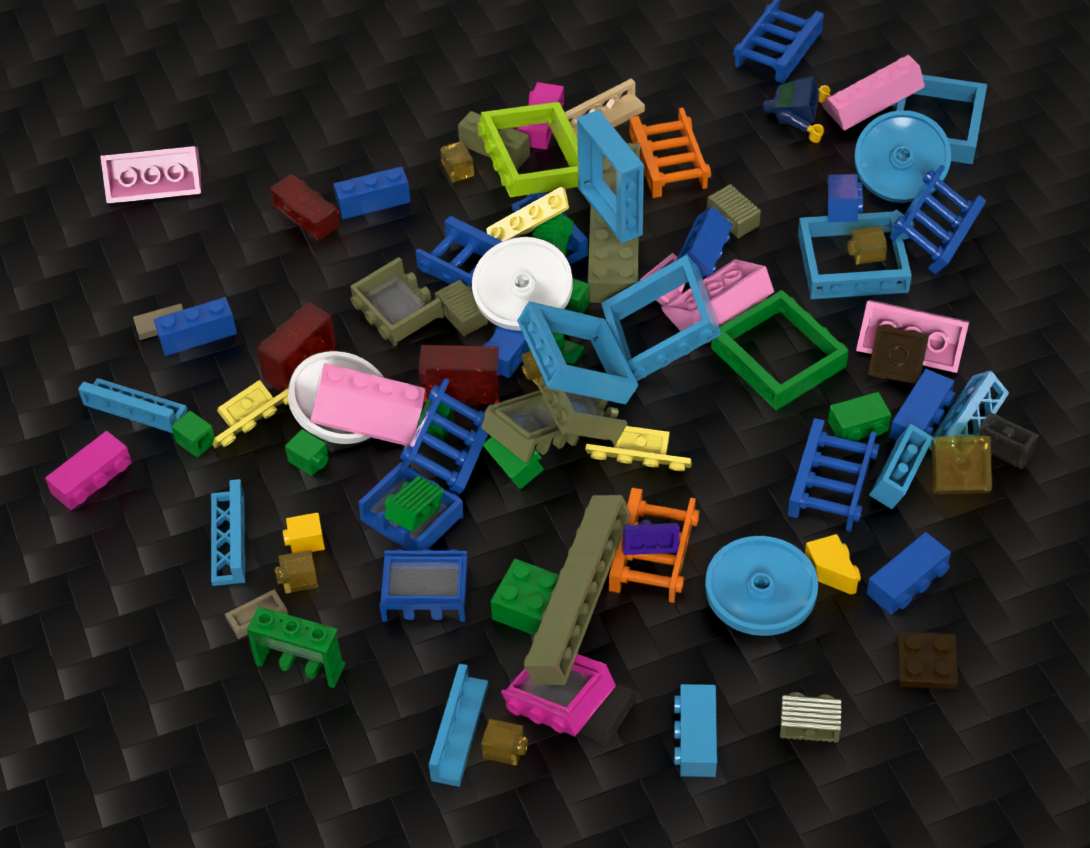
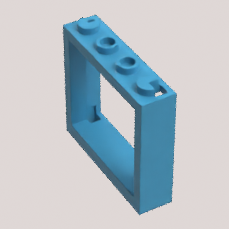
(959, 90)
(621, 211)
(857, 282)
(648, 291)
(536, 325)

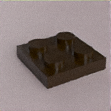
(898, 355)
(927, 660)

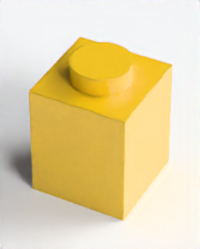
(304, 533)

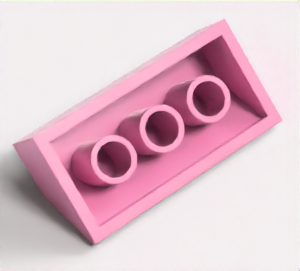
(875, 92)
(151, 174)
(730, 291)
(945, 333)
(367, 404)

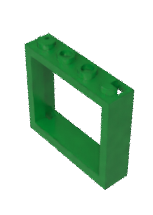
(755, 375)

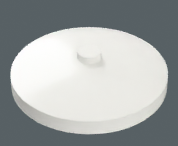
(520, 273)
(303, 389)

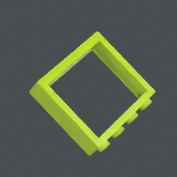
(530, 115)

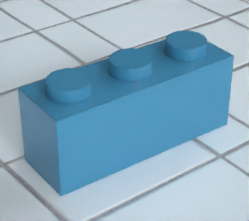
(901, 466)
(696, 730)

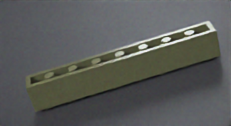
(577, 591)

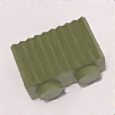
(735, 209)
(461, 308)
(810, 717)

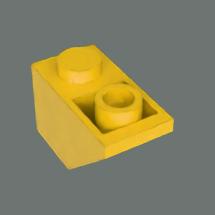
(833, 563)

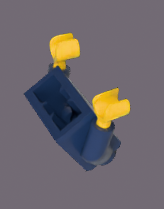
(797, 105)

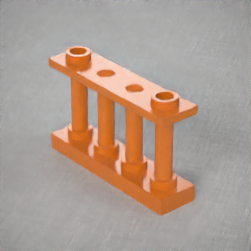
(651, 163)
(622, 574)

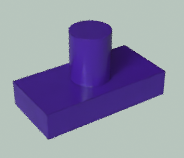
(650, 538)

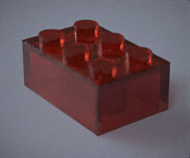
(300, 337)
(471, 371)

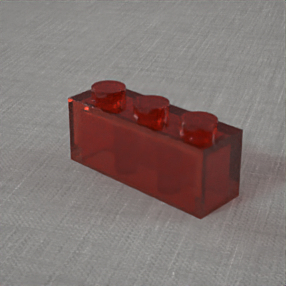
(305, 207)

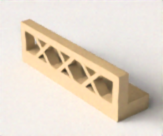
(616, 110)

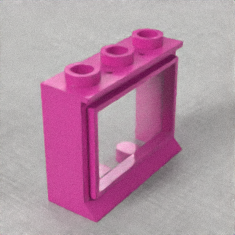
(562, 706)

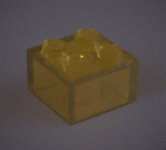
(961, 464)

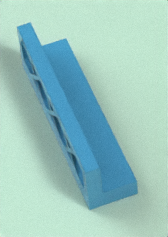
(131, 404)
(967, 406)
(234, 536)
(457, 728)

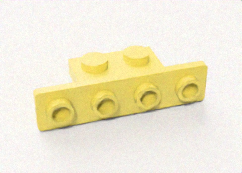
(530, 216)
(245, 409)
(641, 445)

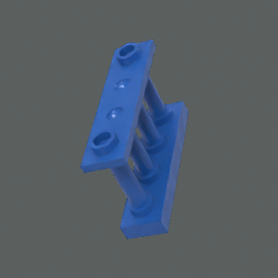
(791, 53)
(959, 224)
(463, 234)
(813, 458)
(464, 459)

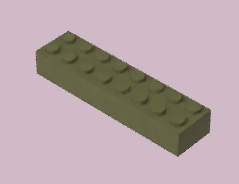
(611, 264)

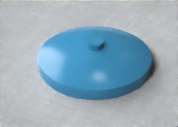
(898, 153)
(761, 585)

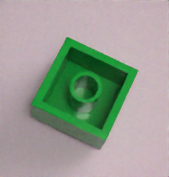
(523, 596)

